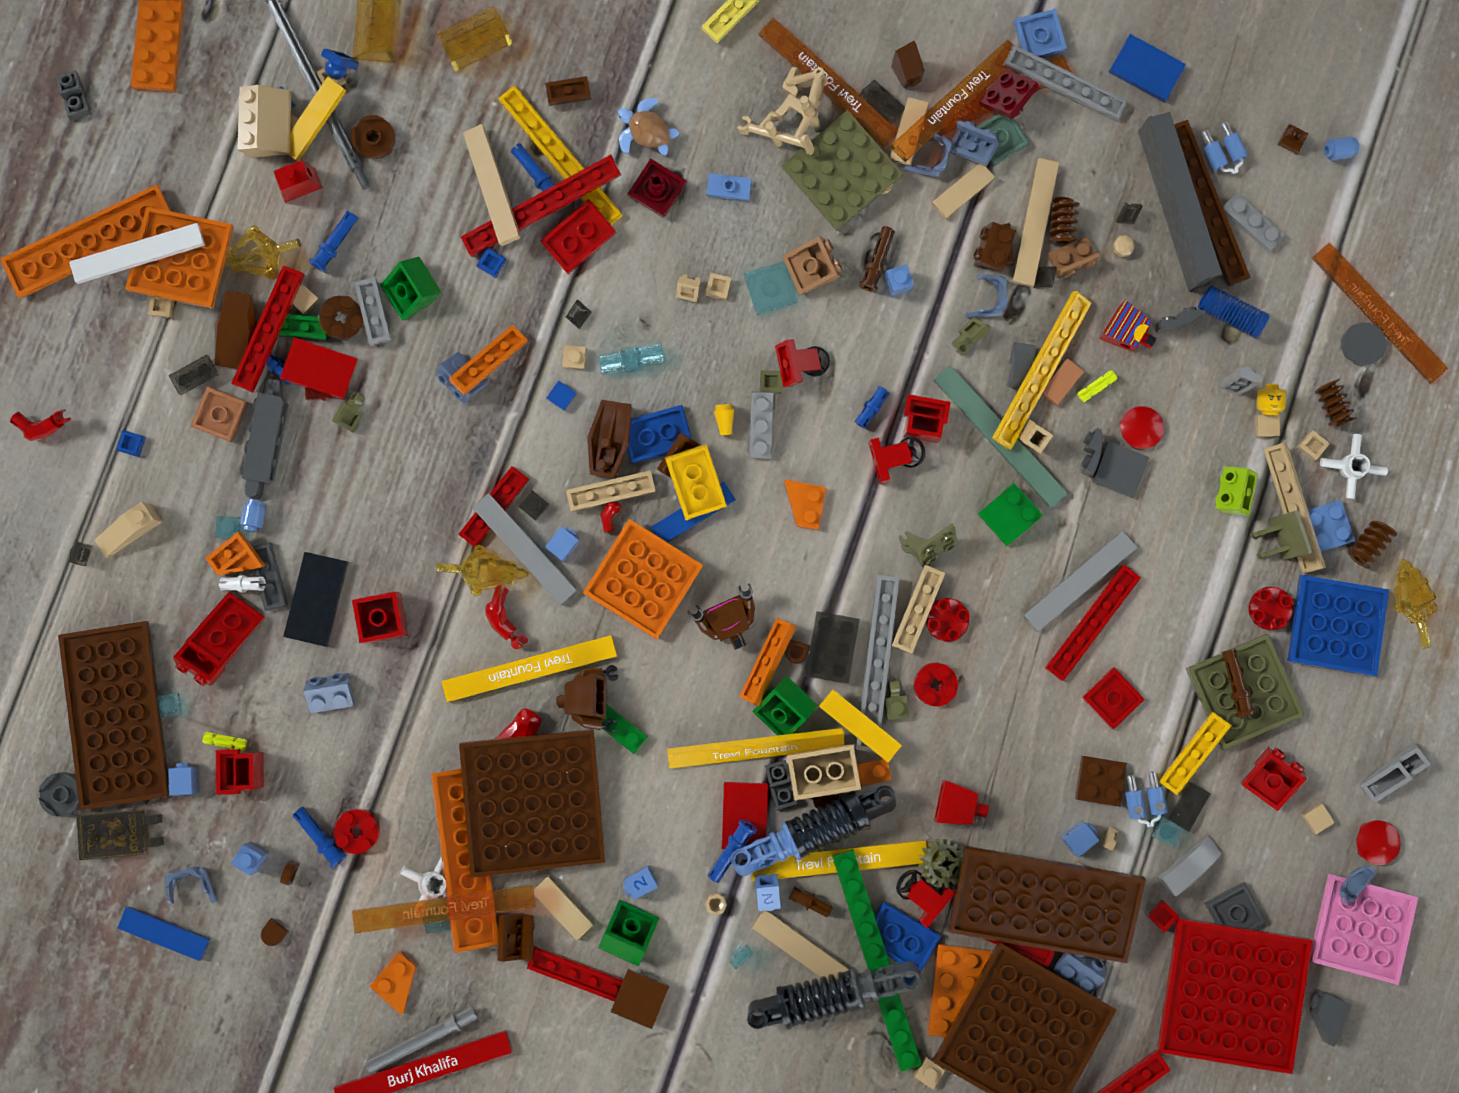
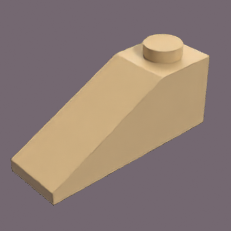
(128, 528)

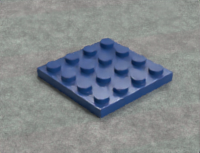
(1338, 625)

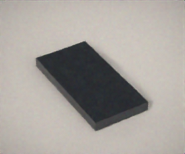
(315, 599)

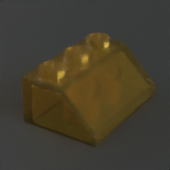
(376, 30)
(474, 38)

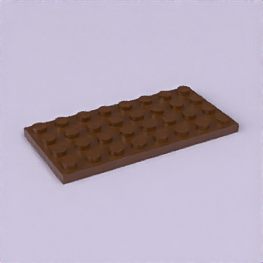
(114, 715)
(1046, 904)

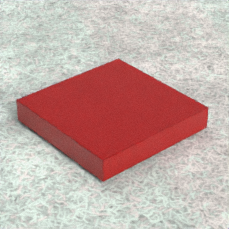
(1113, 698)

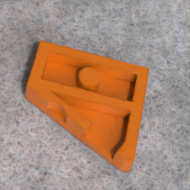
(806, 503)
(234, 556)
(395, 982)

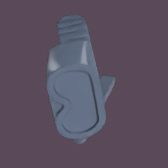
(945, 146)
(1000, 285)
(173, 878)
(1355, 883)

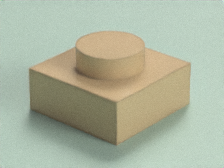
(574, 357)
(929, 1072)

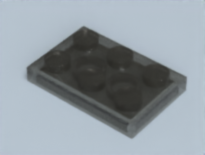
(832, 647)

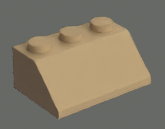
(264, 121)
(823, 771)

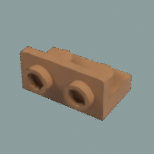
(1073, 257)

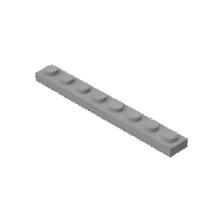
(879, 651)

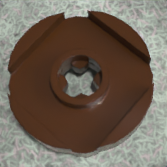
(382, 146)
(337, 329)

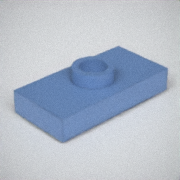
(729, 187)

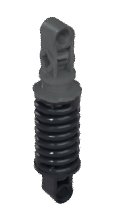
(832, 997)

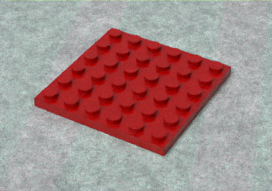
(1234, 995)

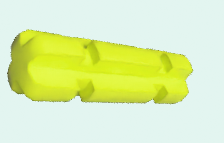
(1096, 386)
(224, 741)

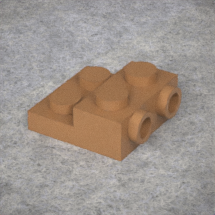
(812, 265)

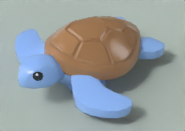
(645, 128)

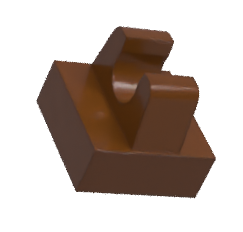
(1292, 139)

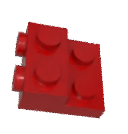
(191, 661)
(1274, 778)

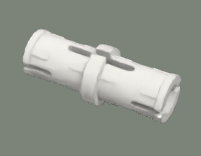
(242, 583)

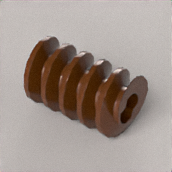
(1063, 220)
(1335, 403)
(1369, 543)

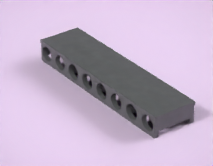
(1179, 201)

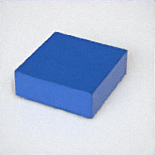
(491, 263)
(561, 395)
(130, 443)

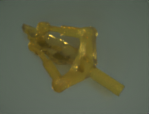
(267, 248)
(484, 570)
(1415, 599)

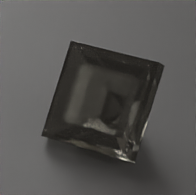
(1129, 213)
(1045, 277)
(578, 314)

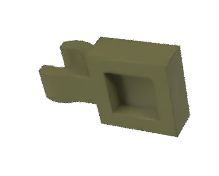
(970, 333)
(771, 382)
(348, 415)
(896, 705)

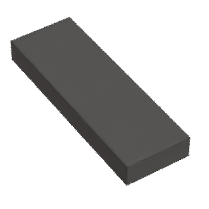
(273, 594)

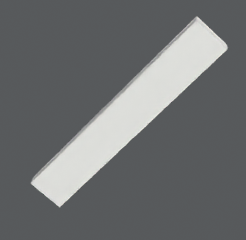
(137, 253)

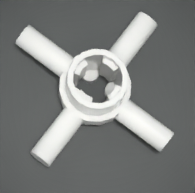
(1357, 460)
(423, 881)

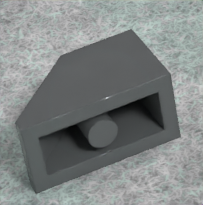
(1329, 1016)

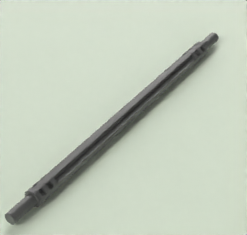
(314, 84)

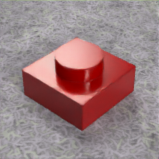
(1162, 916)

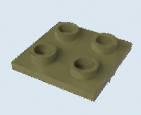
(1290, 536)
(928, 550)

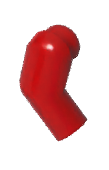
(607, 515)

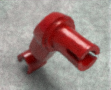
(37, 430)
(498, 619)

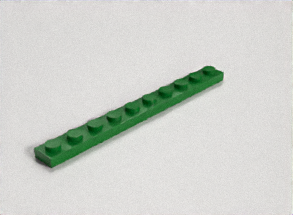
(875, 957)

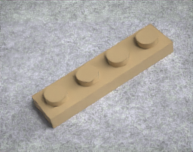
(610, 491)
(918, 609)

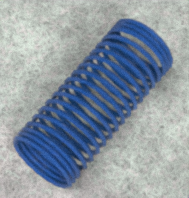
(1210, 304)

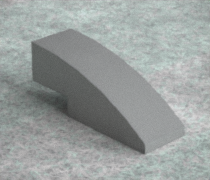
(1395, 773)
(1190, 866)

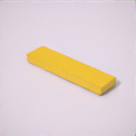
(314, 117)
(860, 725)
(1194, 753)

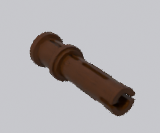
(875, 267)
(1240, 694)

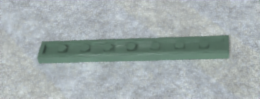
(987, 423)

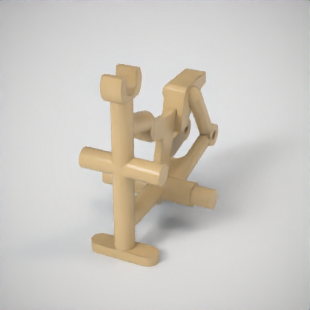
(805, 106)

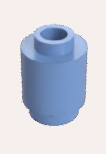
(1341, 148)
(253, 515)

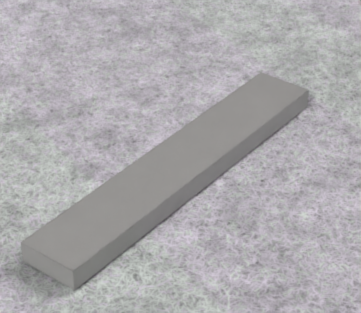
(1065, 83)
(524, 549)
(1079, 581)

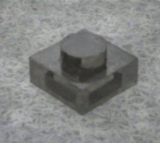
(534, 505)
(80, 553)

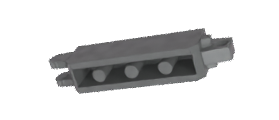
(265, 439)

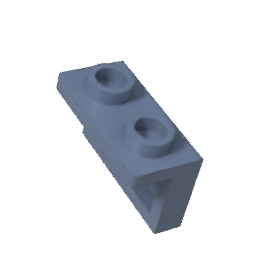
(974, 143)
(448, 368)
(328, 692)
(1081, 971)

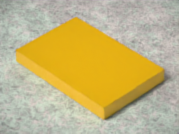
(696, 482)

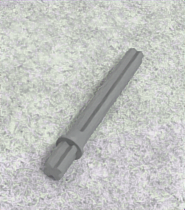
(428, 1036)

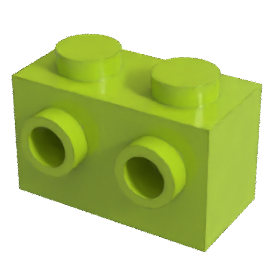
(1236, 491)

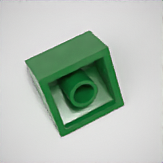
(410, 287)
(1010, 514)
(785, 708)
(628, 933)

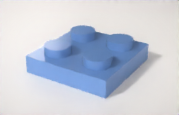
(1040, 33)
(1331, 525)

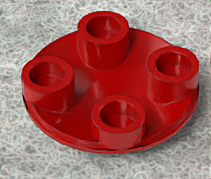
(1142, 427)
(1271, 608)
(947, 620)
(1378, 842)

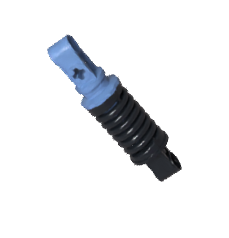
(815, 828)

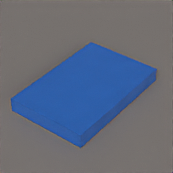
(1147, 68)
(655, 433)
(904, 936)

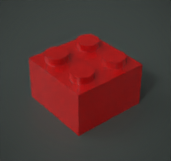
(380, 617)

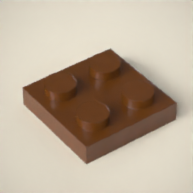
(1100, 781)

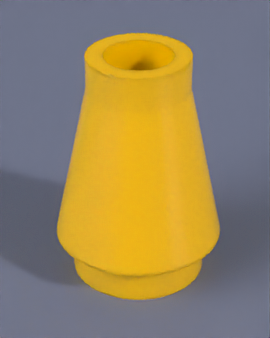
(724, 417)

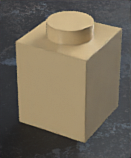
(1035, 436)

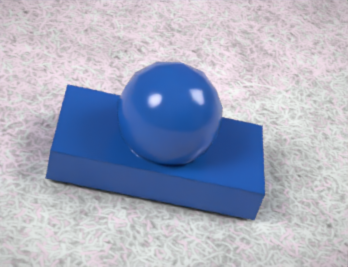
(337, 63)

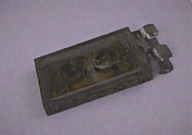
(116, 834)

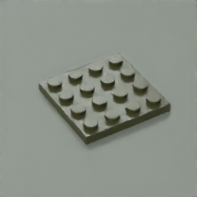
(843, 171)
(1263, 676)

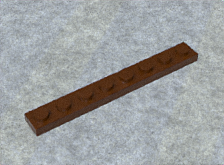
(1219, 229)

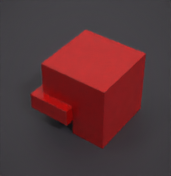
(925, 418)
(238, 771)

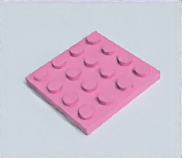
(1364, 935)

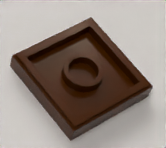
(639, 998)

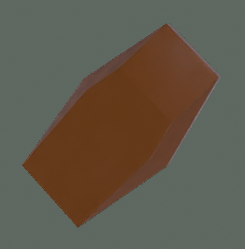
(234, 328)
(609, 438)

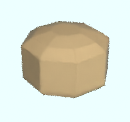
(1123, 246)
(715, 903)

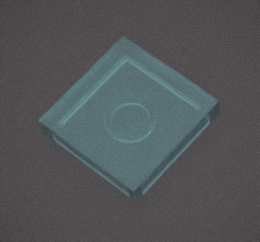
(770, 288)

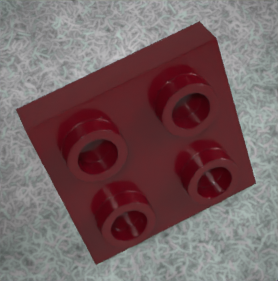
(1009, 94)
(657, 188)

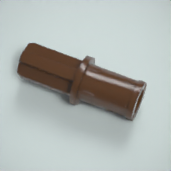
(810, 902)

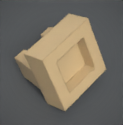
(688, 288)

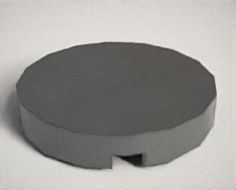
(1363, 344)
(59, 794)

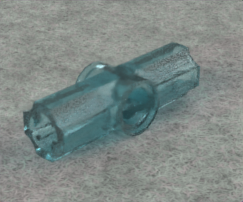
(631, 359)

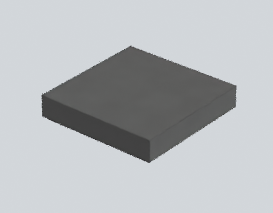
(1120, 469)
(1236, 908)

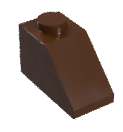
(908, 65)

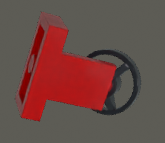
(795, 361)
(894, 456)
(924, 896)

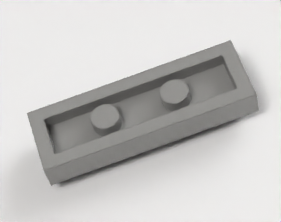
(1252, 222)
(373, 311)
(1240, 380)
(761, 424)

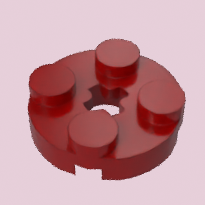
(946, 691)
(345, 838)

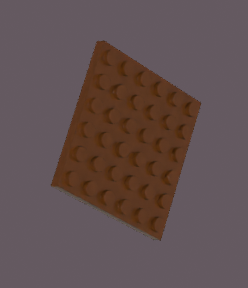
(531, 802)
(1023, 1029)

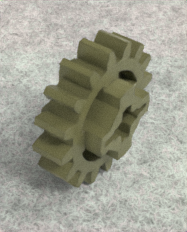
(946, 872)

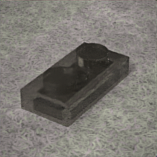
(882, 101)
(193, 374)
(1189, 806)

